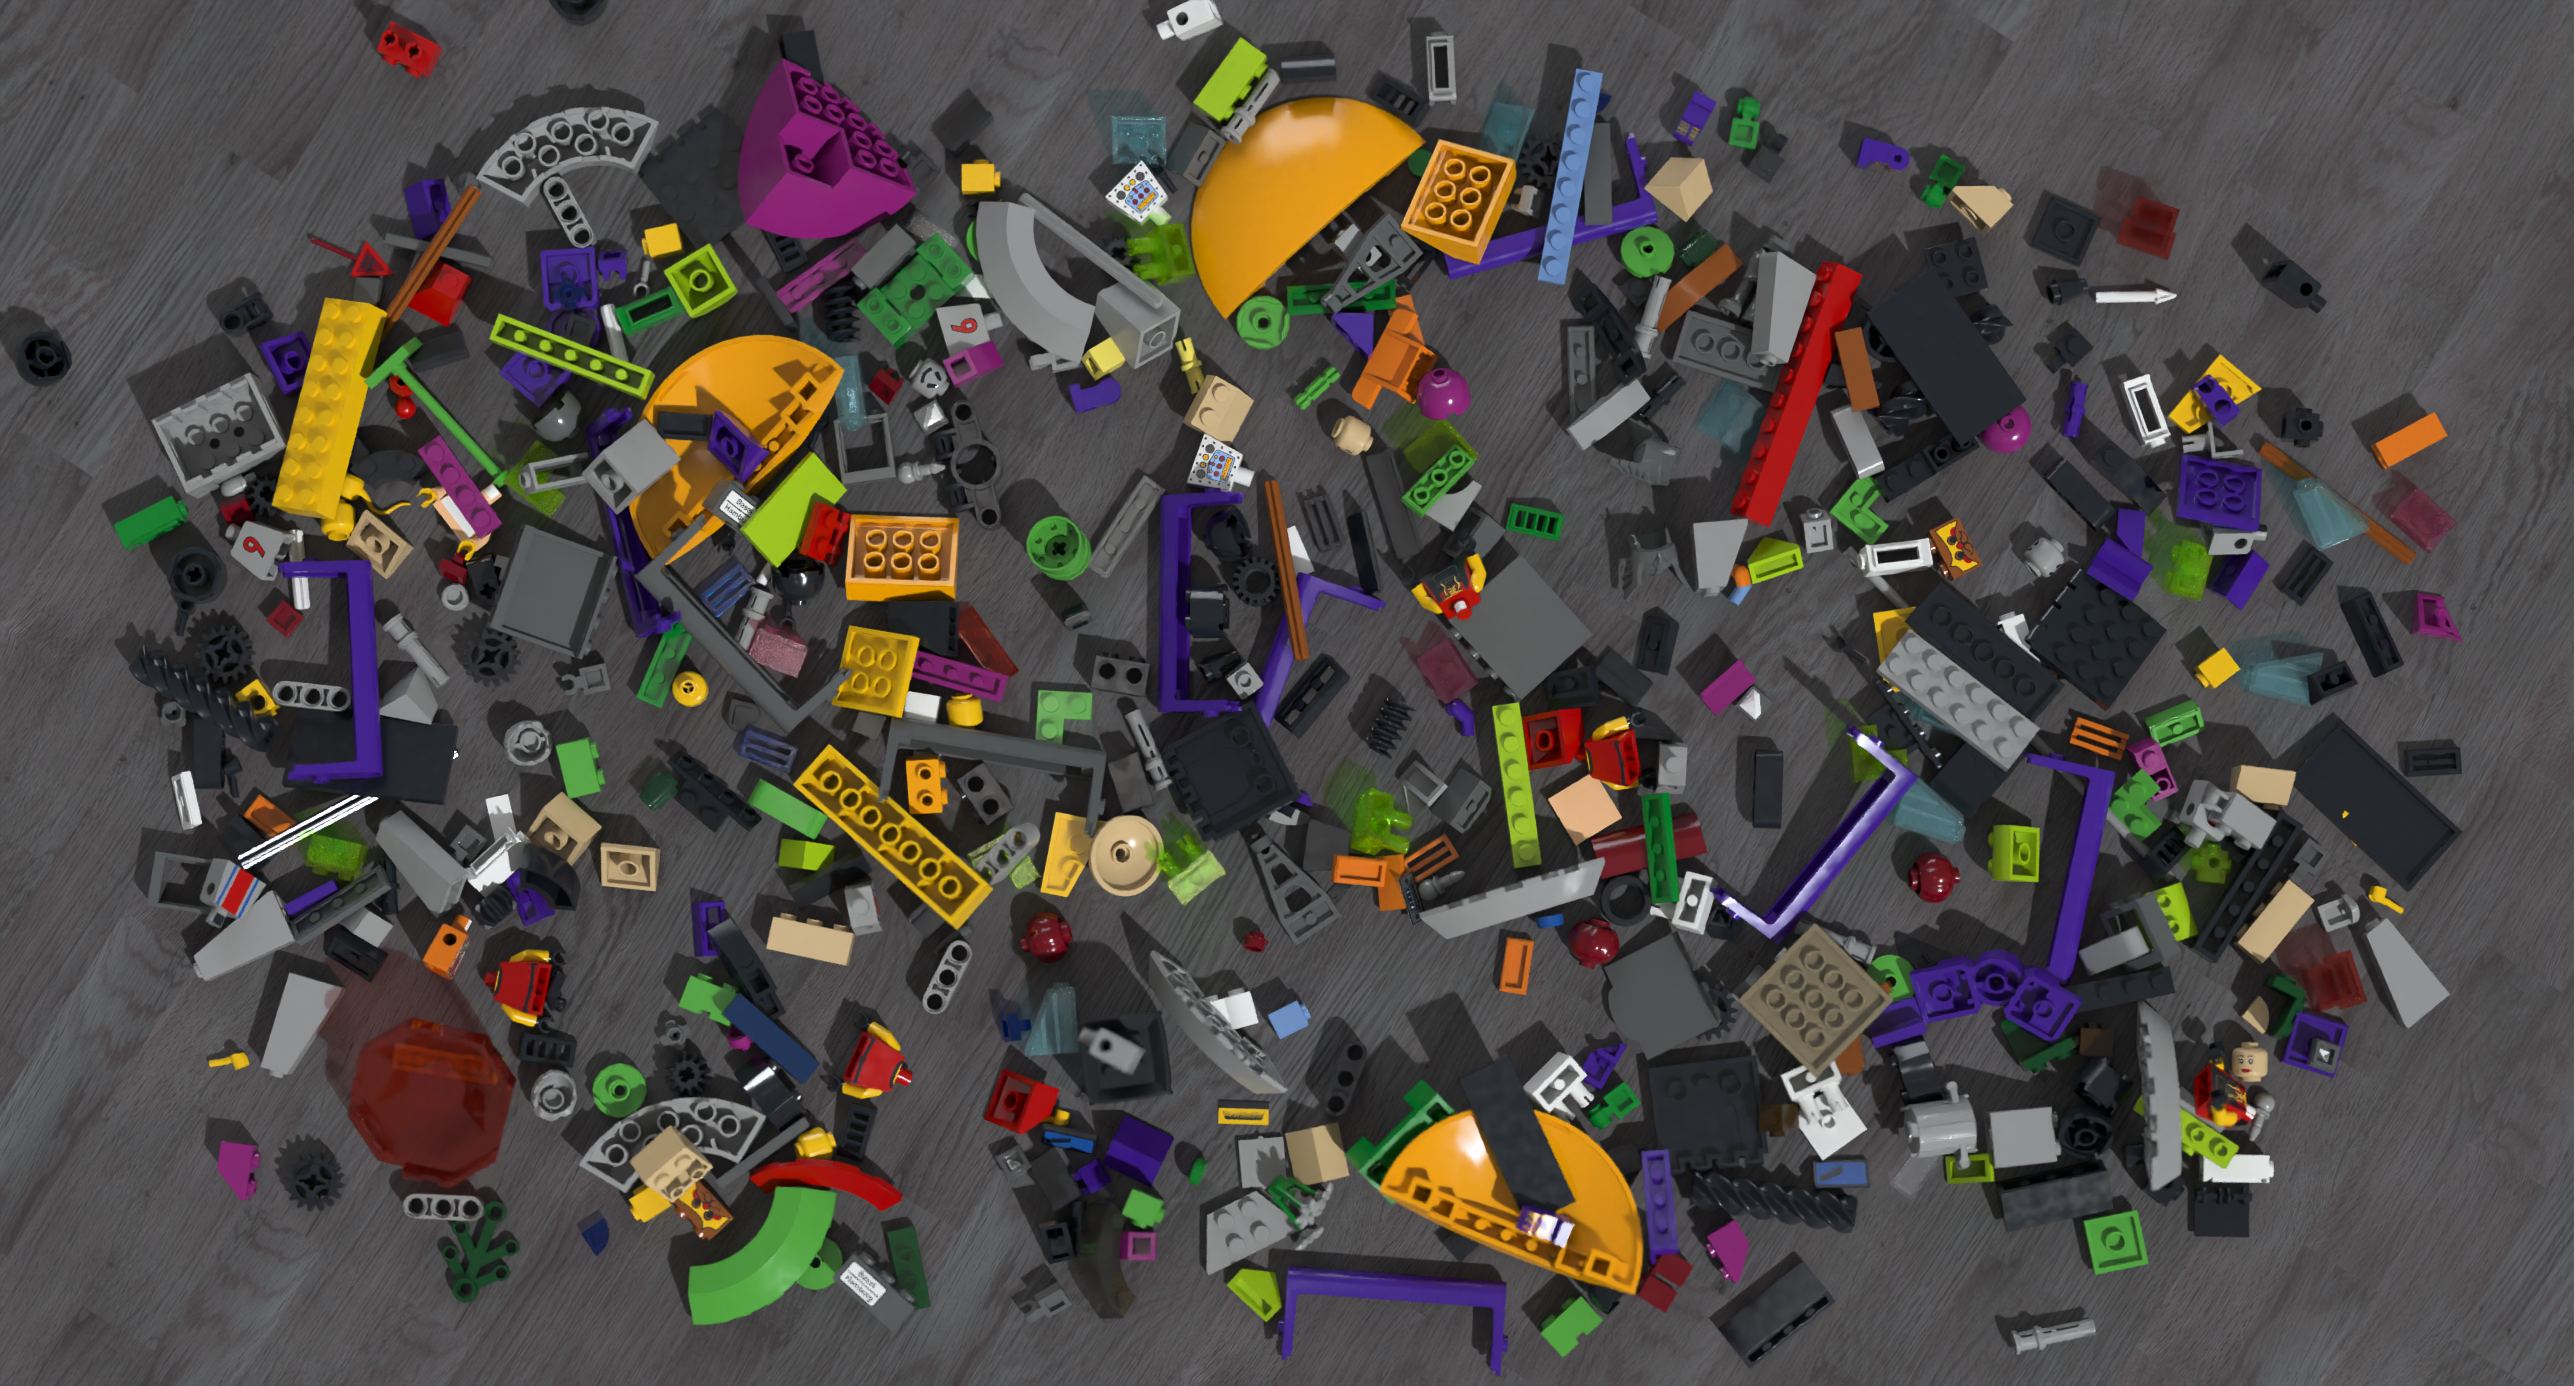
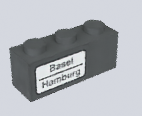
(731, 504)
(875, 1290)

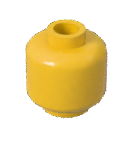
(342, 525)
(699, 686)
(964, 710)
(814, 1144)

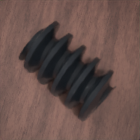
(841, 314)
(1388, 727)

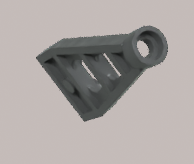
(1397, 247)
(1310, 918)

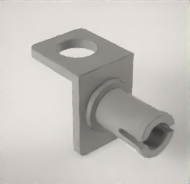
(2206, 442)

